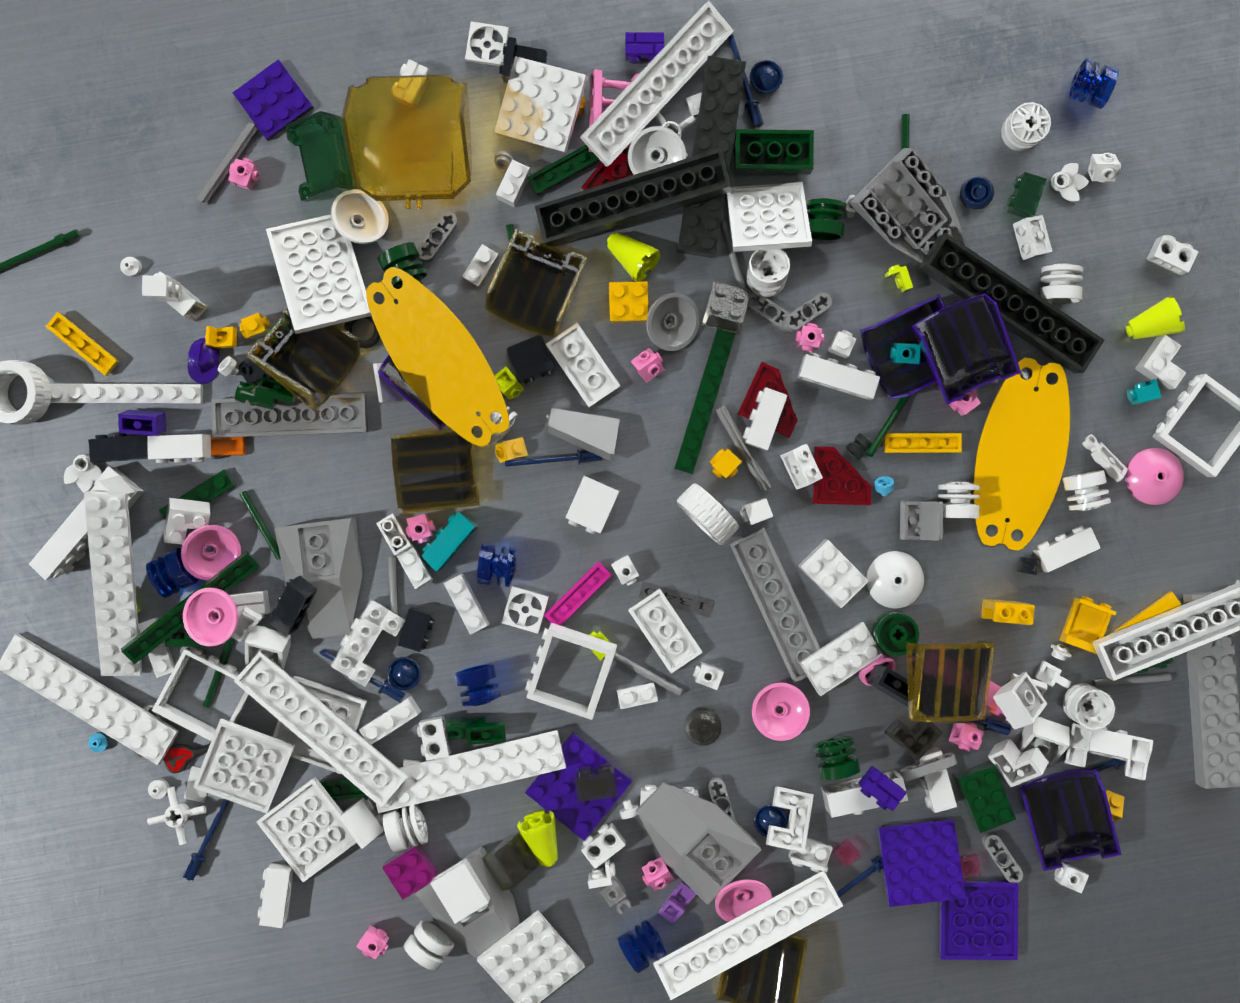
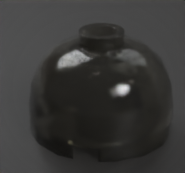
(702, 726)

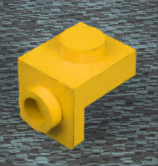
(221, 337)
(511, 449)
(1116, 805)

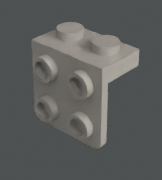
(921, 520)

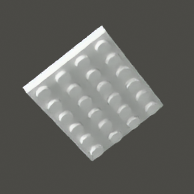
(318, 274)

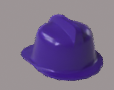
(202, 361)

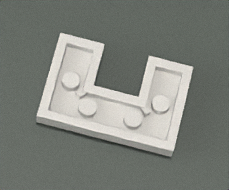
(800, 808)

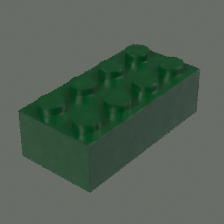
(773, 151)

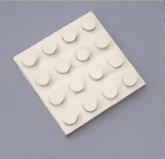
(541, 104)
(768, 217)
(344, 705)
(243, 766)
(307, 829)
(531, 961)

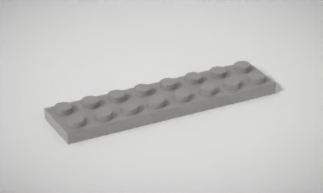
(337, 415)
(775, 600)

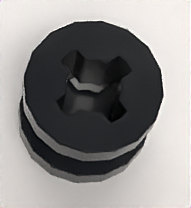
(1028, 565)

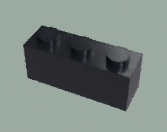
(118, 448)
(292, 605)
(890, 683)

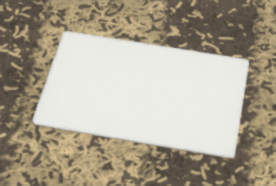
(192, 793)

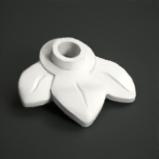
(1071, 182)
(82, 476)

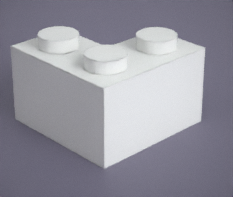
(1158, 364)
(183, 515)
(1017, 766)

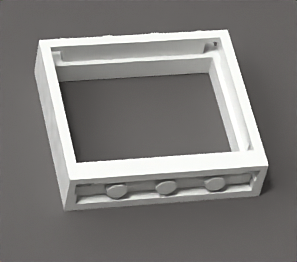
(1174, 414)
(580, 639)
(182, 718)

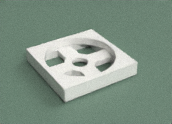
(489, 28)
(543, 599)

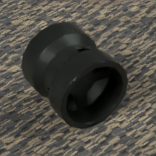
(859, 446)

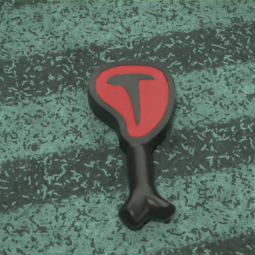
(180, 755)

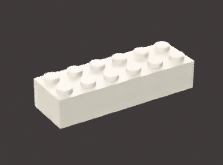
(71, 538)

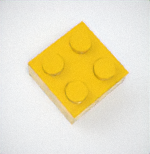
(628, 302)

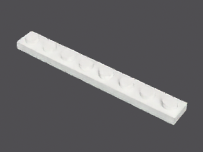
(127, 393)

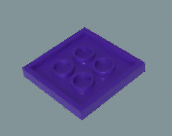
(272, 100)

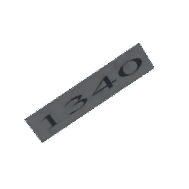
(680, 599)

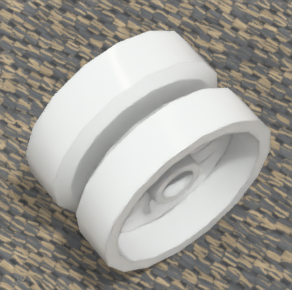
(428, 945)

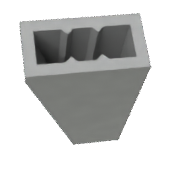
(585, 430)

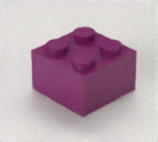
(410, 870)

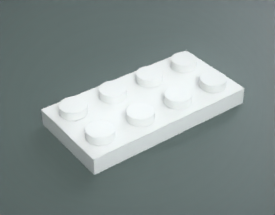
(583, 365)
(665, 630)
(840, 658)

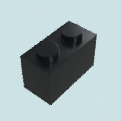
(416, 629)

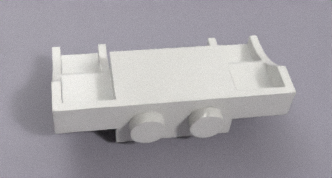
(361, 639)
(1115, 745)

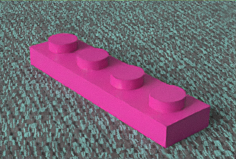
(578, 594)

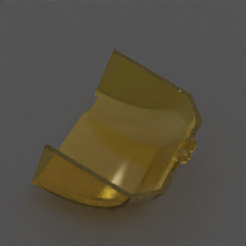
(409, 137)

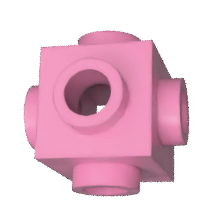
(243, 173)
(803, 340)
(648, 364)
(966, 404)
(413, 528)
(966, 736)
(657, 874)
(373, 942)

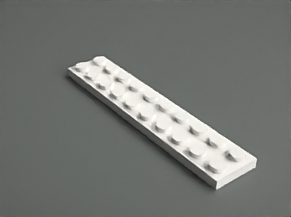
(656, 84)
(112, 579)
(87, 699)
(321, 729)
(478, 769)
(747, 935)

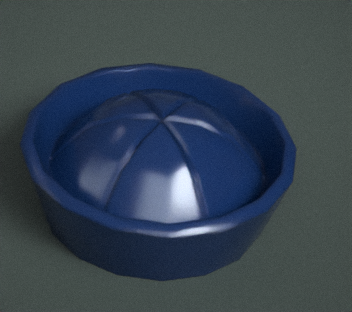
(766, 76)
(977, 192)
(404, 673)
(768, 816)

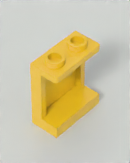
(1008, 611)
(1086, 623)

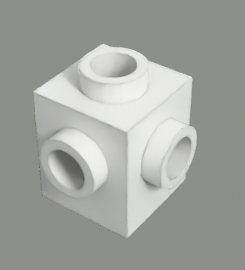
(1104, 167)

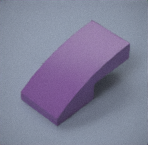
(676, 902)

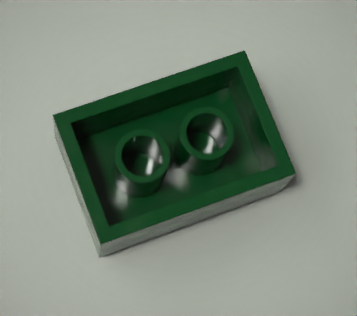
(984, 797)

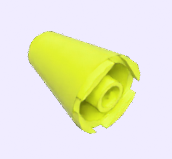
(633, 255)
(1157, 320)
(540, 835)

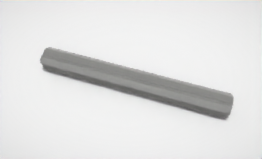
(223, 168)
(743, 448)

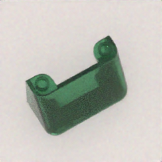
(322, 154)

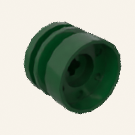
(823, 218)
(402, 258)
(836, 758)

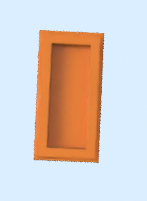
(228, 446)

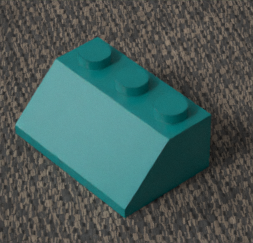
(448, 541)

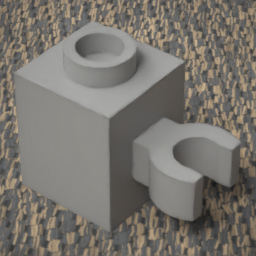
(615, 894)

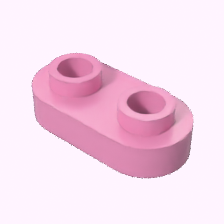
(890, 663)

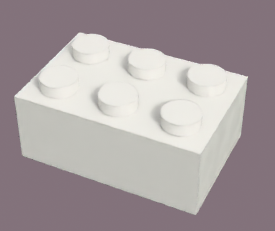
(833, 573)

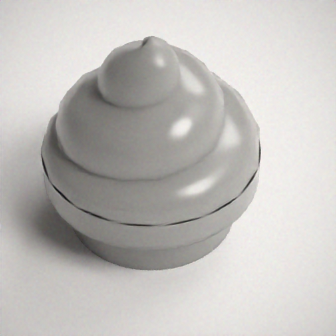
(503, 160)

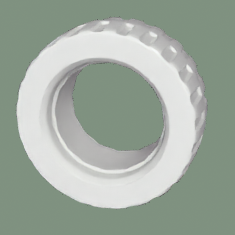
(38, 392)
(708, 514)

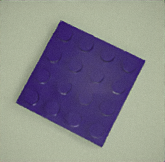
(558, 793)
(921, 863)
(982, 924)

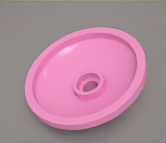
(1143, 476)
(207, 563)
(201, 619)
(787, 723)
(740, 898)

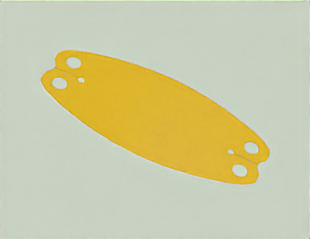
(437, 357)
(1022, 454)

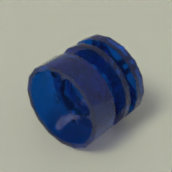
(1093, 83)
(496, 565)
(169, 574)
(477, 684)
(639, 947)

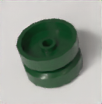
(887, 625)

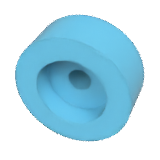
(884, 485)
(99, 742)

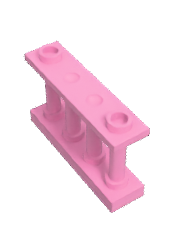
(598, 101)

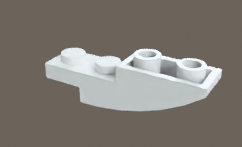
(405, 551)

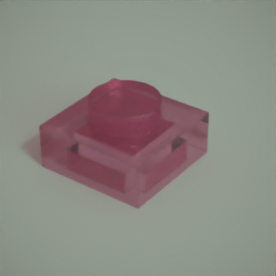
(846, 852)
(970, 865)

